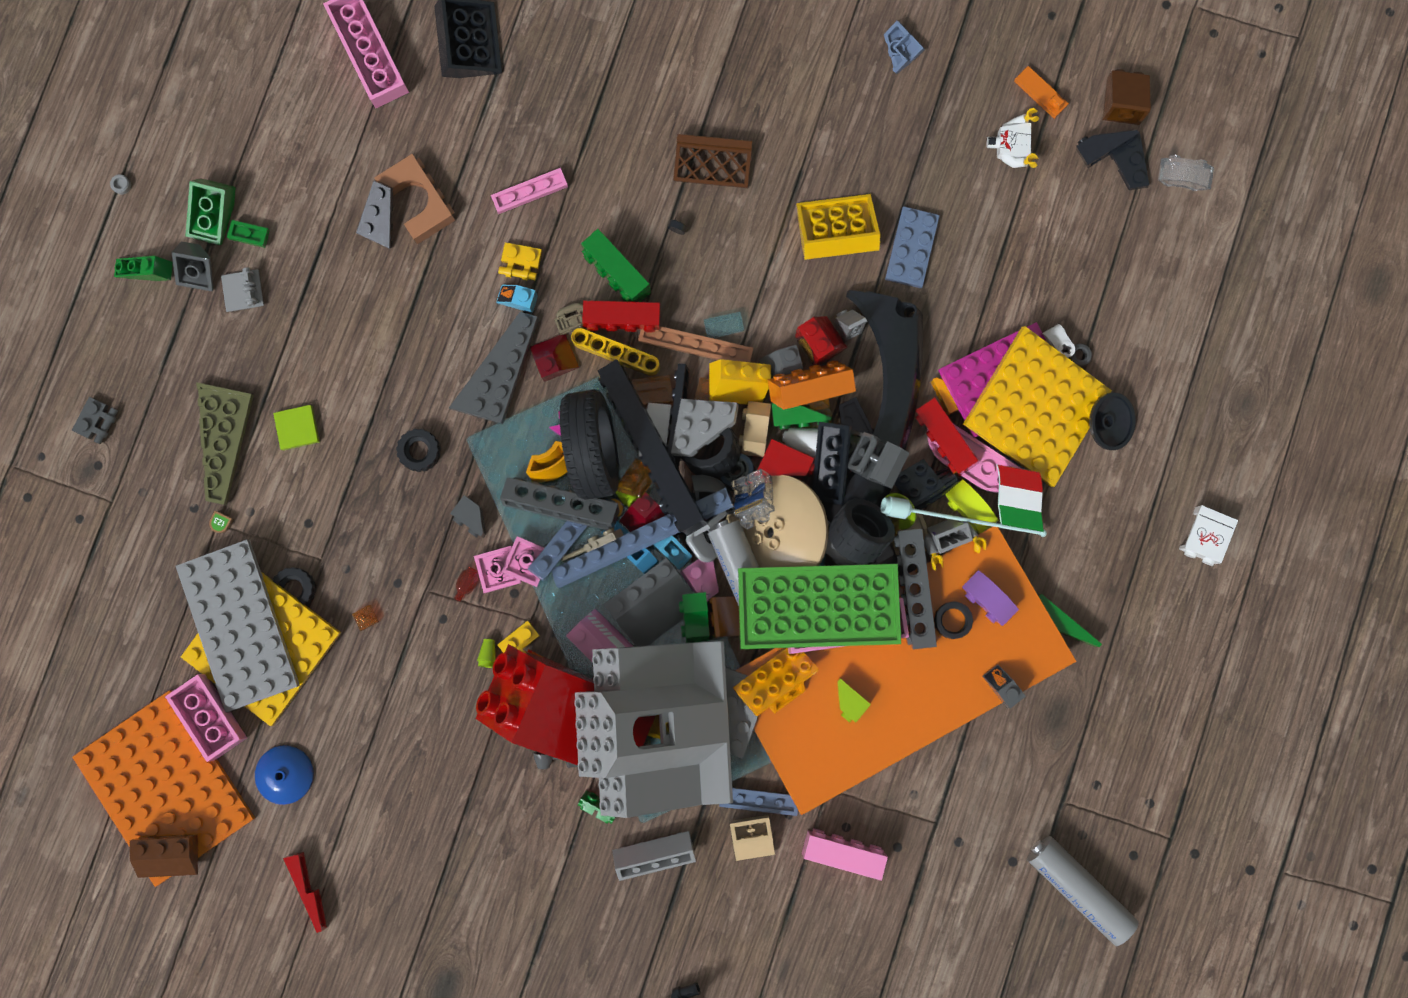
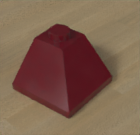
(554, 357)
(641, 513)

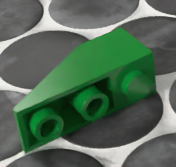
(144, 268)
(798, 415)

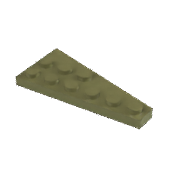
(222, 430)

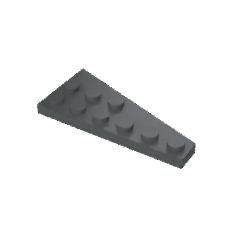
(494, 382)

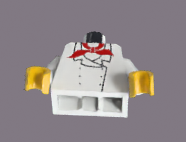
(1014, 141)

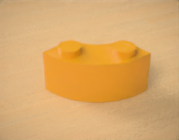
(547, 465)

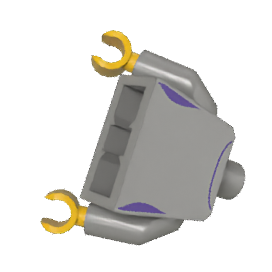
(950, 535)

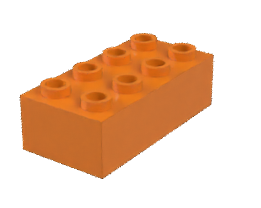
(811, 384)

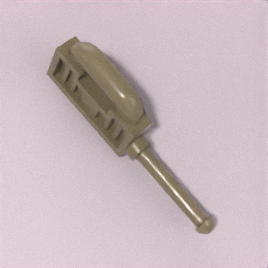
(571, 323)
(595, 542)

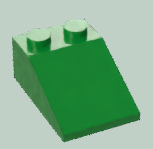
(209, 210)

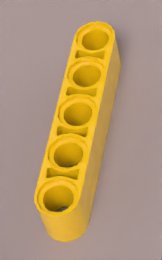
(609, 345)

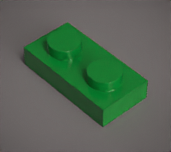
(248, 233)

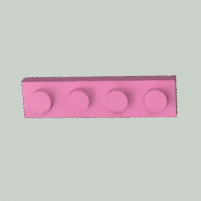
(529, 191)

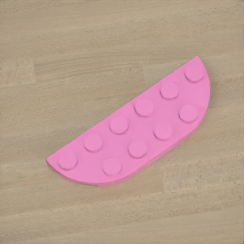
(986, 472)

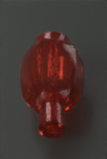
(466, 583)

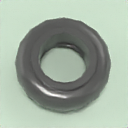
(1088, 355)

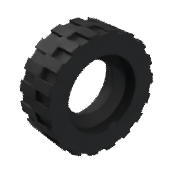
(408, 439)
(303, 577)

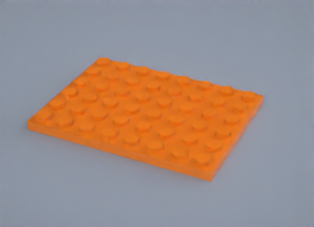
(160, 782)

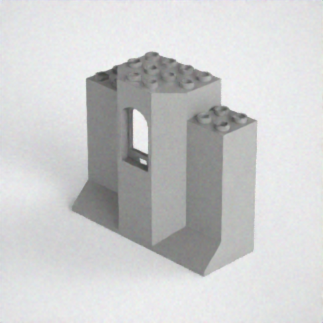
(684, 688)

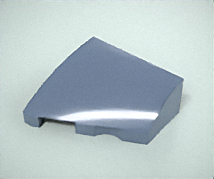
(902, 46)

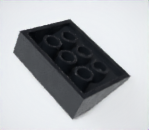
(467, 38)

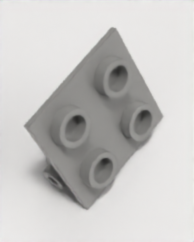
(242, 290)

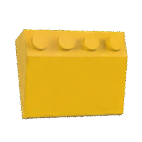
(838, 226)

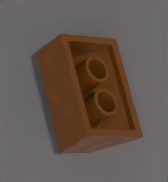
(164, 855)

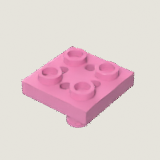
(521, 549)
(491, 581)

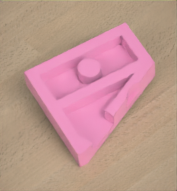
(701, 578)

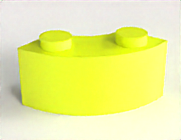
(970, 505)

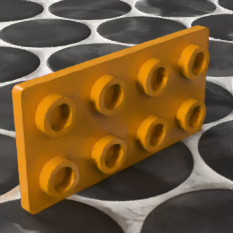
(776, 682)

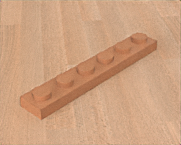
(696, 345)

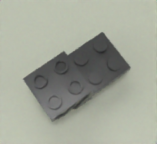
(875, 459)

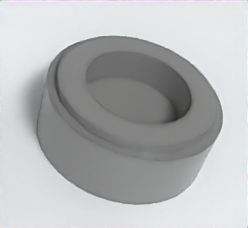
(120, 184)

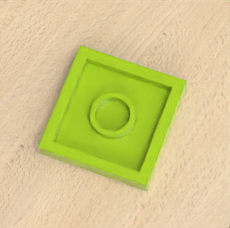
(296, 427)

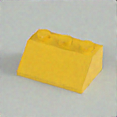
(738, 381)

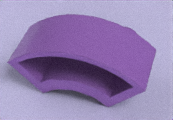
(990, 598)

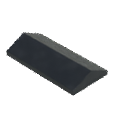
(831, 462)

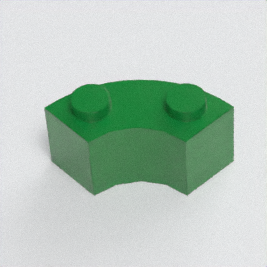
(695, 617)

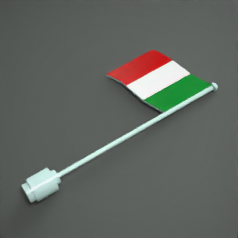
(1017, 503)

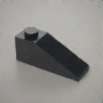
(1102, 145)

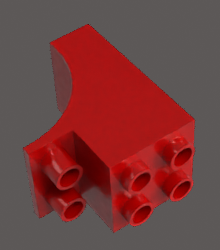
(535, 704)

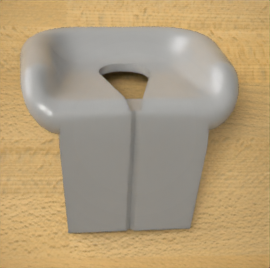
(698, 543)

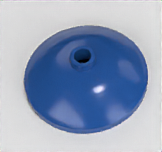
(296, 773)

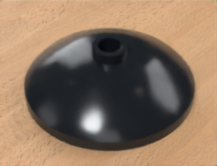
(1112, 421)

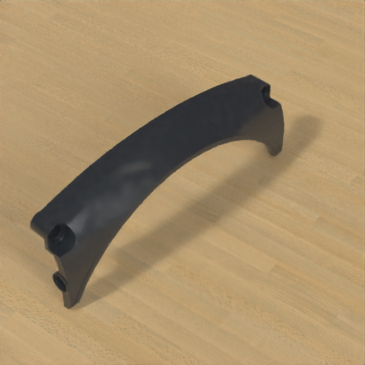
(902, 358)

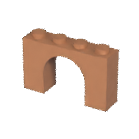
(436, 214)

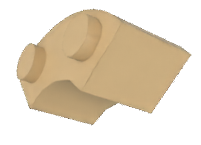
(756, 428)

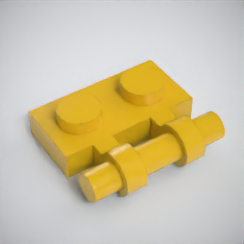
(521, 256)

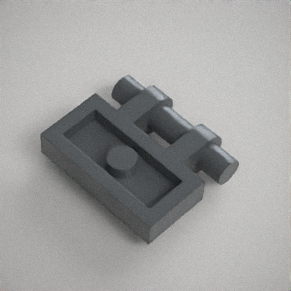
(90, 418)

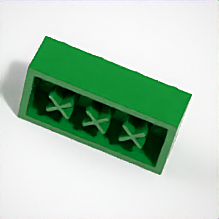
(615, 268)

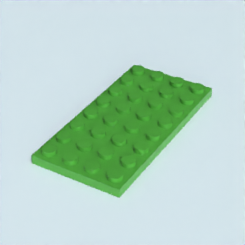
(819, 606)

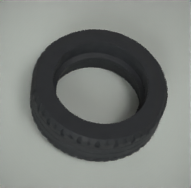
(589, 444)

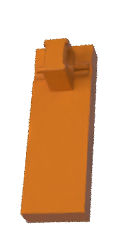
(1041, 92)

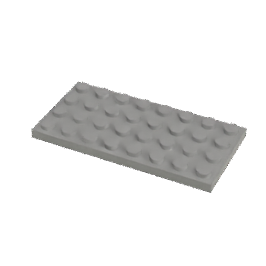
(237, 625)

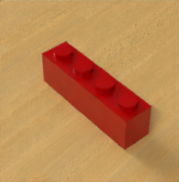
(621, 315)
(946, 436)

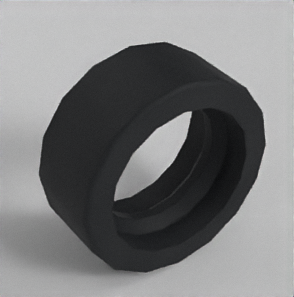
(968, 620)

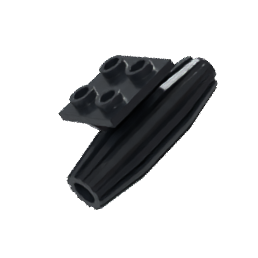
(924, 485)

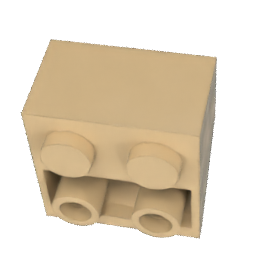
(752, 837)

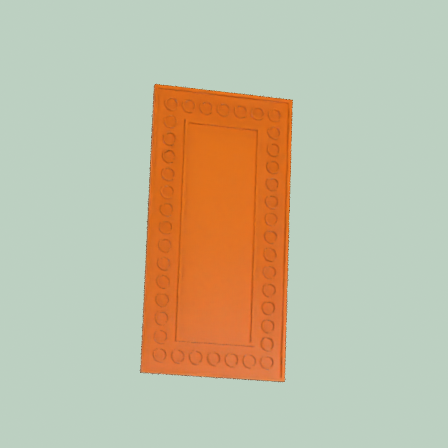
(910, 691)

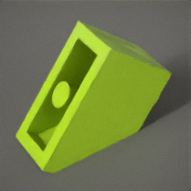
(850, 702)

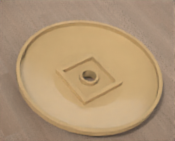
(797, 524)

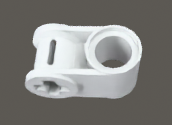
(1059, 340)

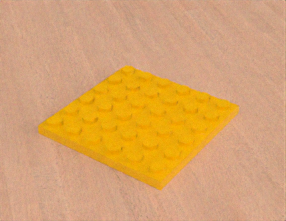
(1036, 406)
(307, 641)

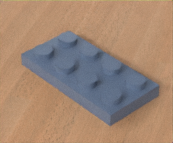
(912, 247)

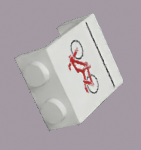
(1209, 536)

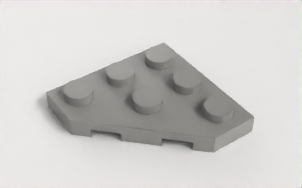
(700, 424)

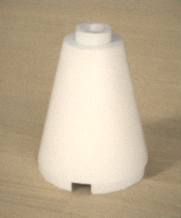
(802, 440)

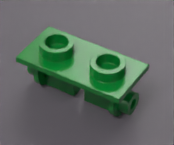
(590, 802)

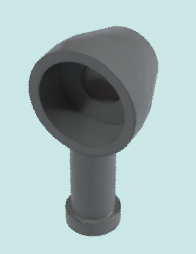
(542, 761)

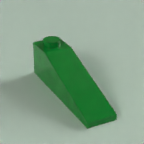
(1067, 625)

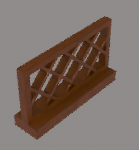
(712, 144)

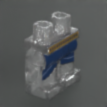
(753, 498)

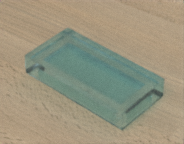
(724, 325)

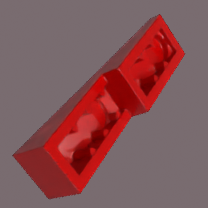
(311, 898)

